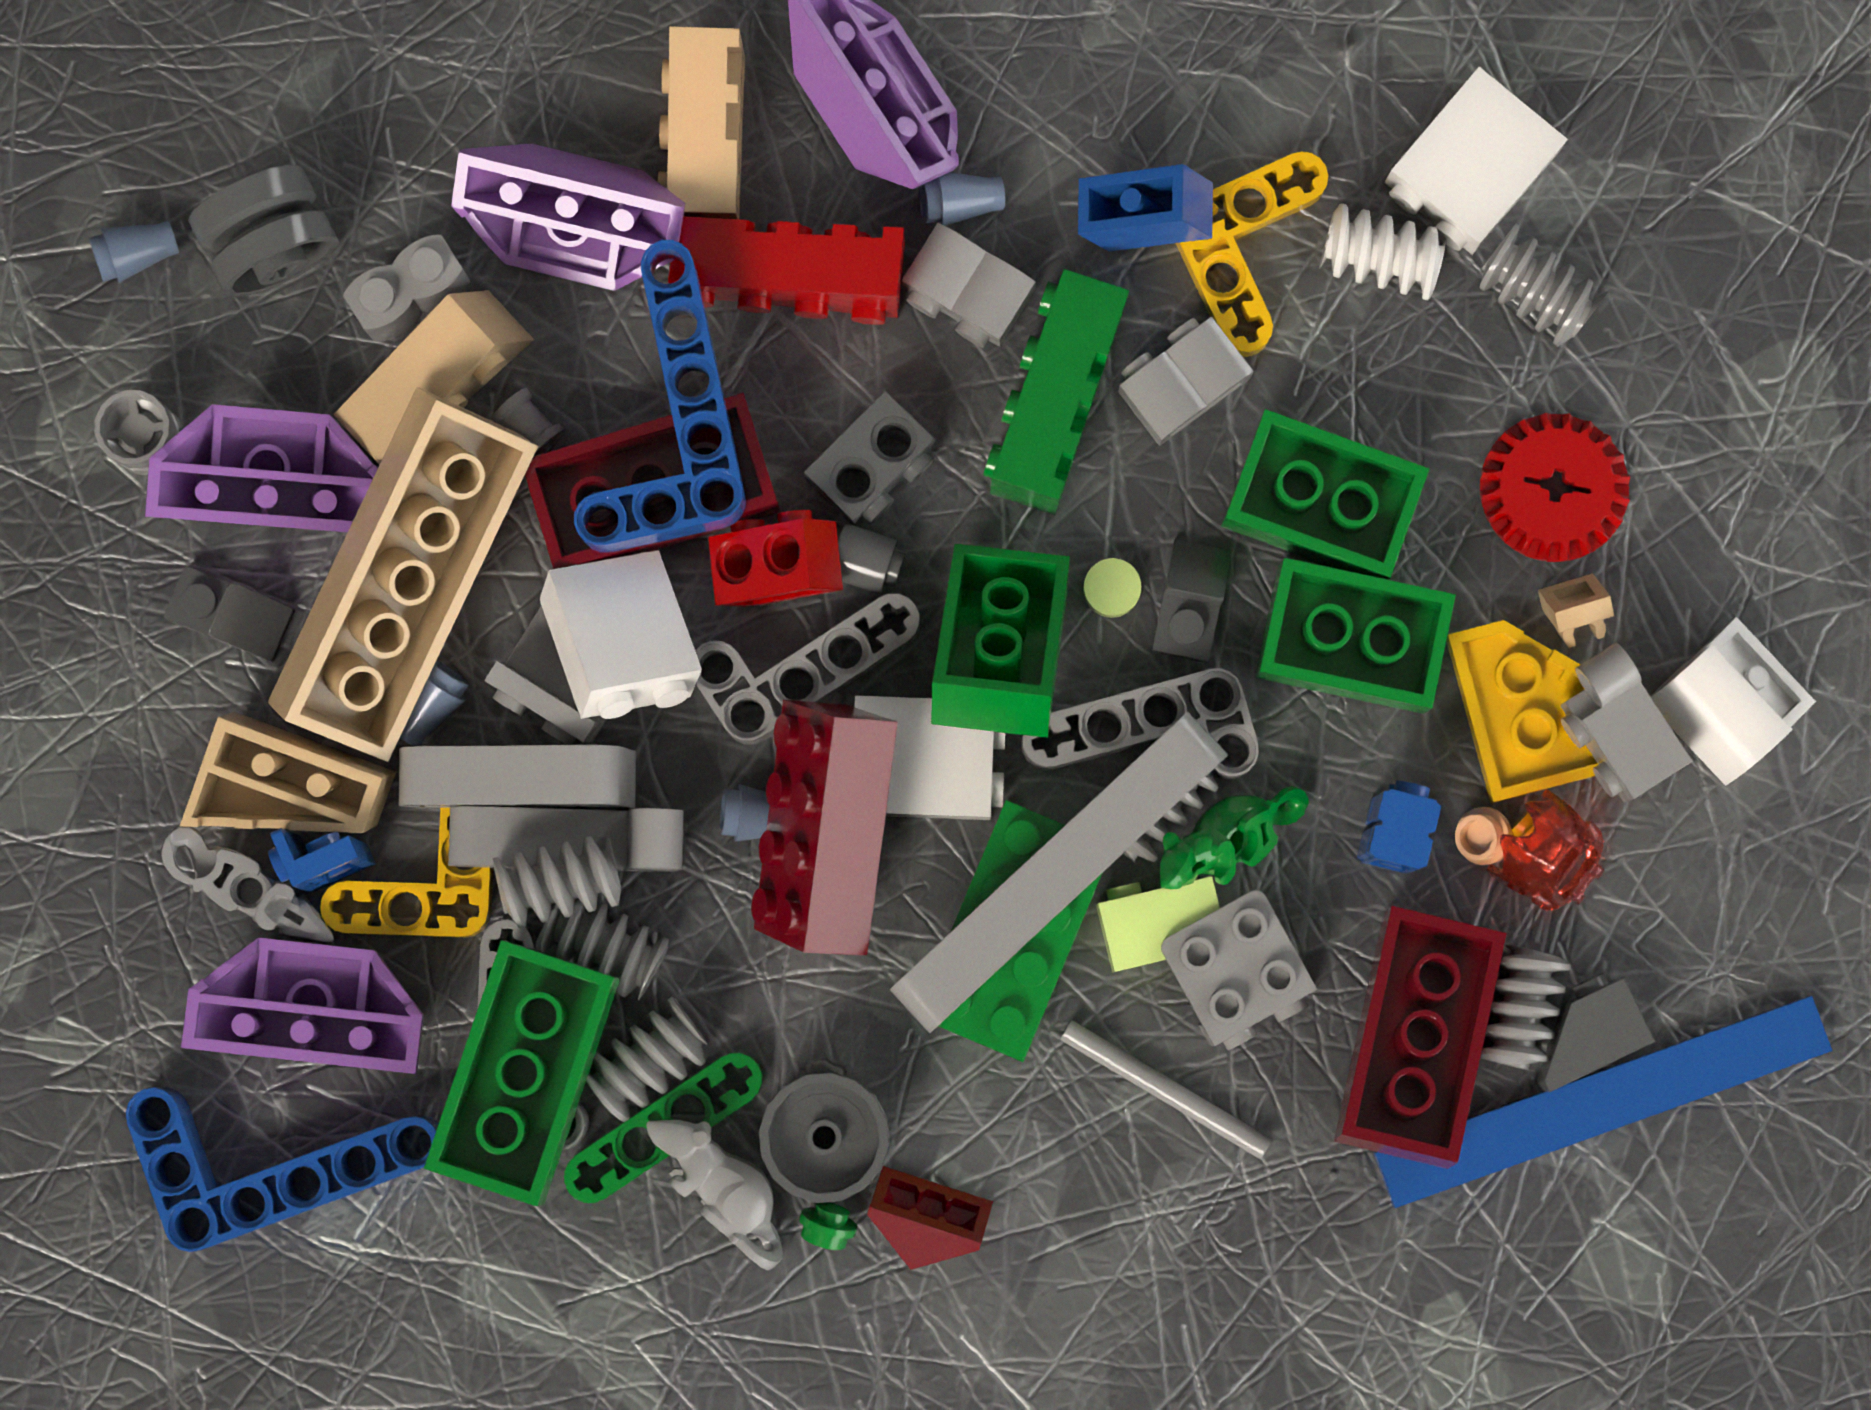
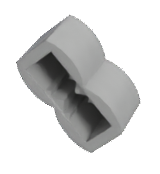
(968, 286)
(395, 295)
(1184, 379)

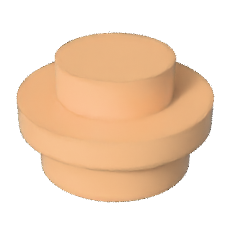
(1480, 833)

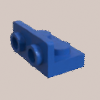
(325, 863)

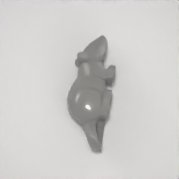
(240, 884)
(731, 1188)

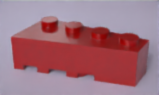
(796, 269)

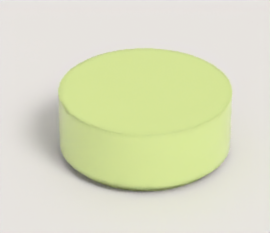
(1112, 587)

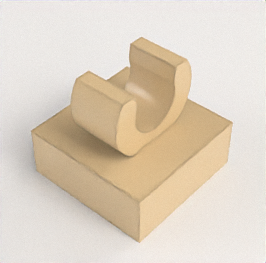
(1575, 605)

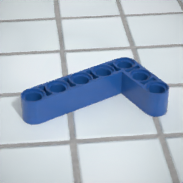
(688, 415)
(274, 1183)

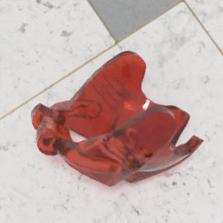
(1542, 860)

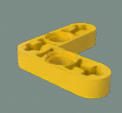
(1222, 248)
(450, 883)

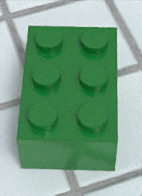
(1324, 497)
(1355, 636)
(1000, 640)

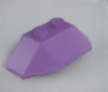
(873, 90)
(564, 212)
(260, 471)
(306, 1007)

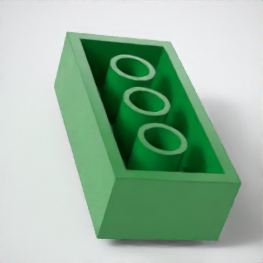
(1013, 1000)
(522, 1073)

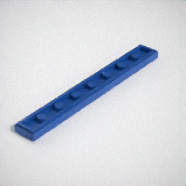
(1617, 1097)

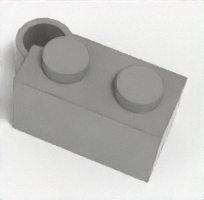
(1621, 726)

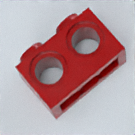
(775, 567)

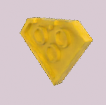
(1514, 709)

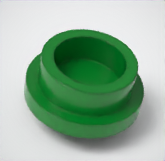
(827, 1226)

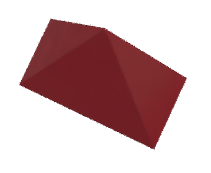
(926, 1218)

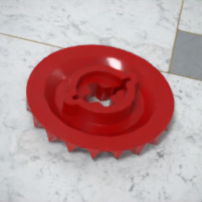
(1522, 510)

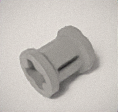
(526, 419)

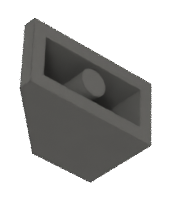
(1593, 1032)

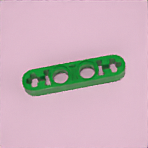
(657, 1111)

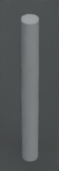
(1166, 1089)

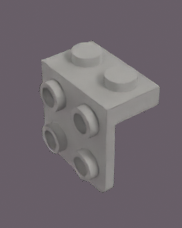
(537, 681)
(1238, 969)

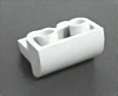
(1732, 702)

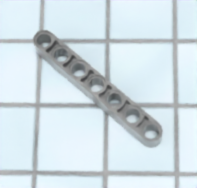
(1058, 872)

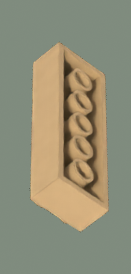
(401, 575)

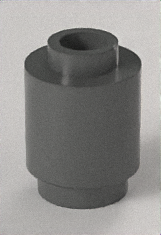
(868, 558)

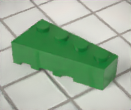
(1057, 391)

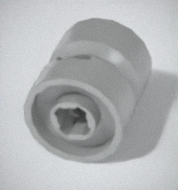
(133, 428)

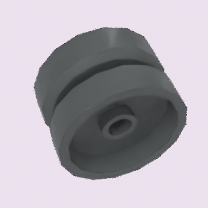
(263, 230)
(808, 1168)

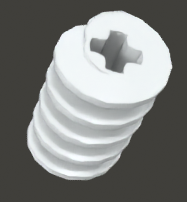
(1383, 251)

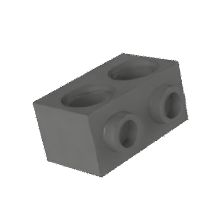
(859, 451)

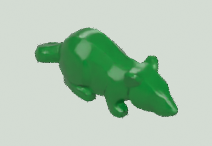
(1229, 833)

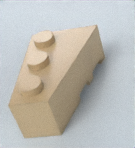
(704, 120)
(447, 355)
(284, 781)

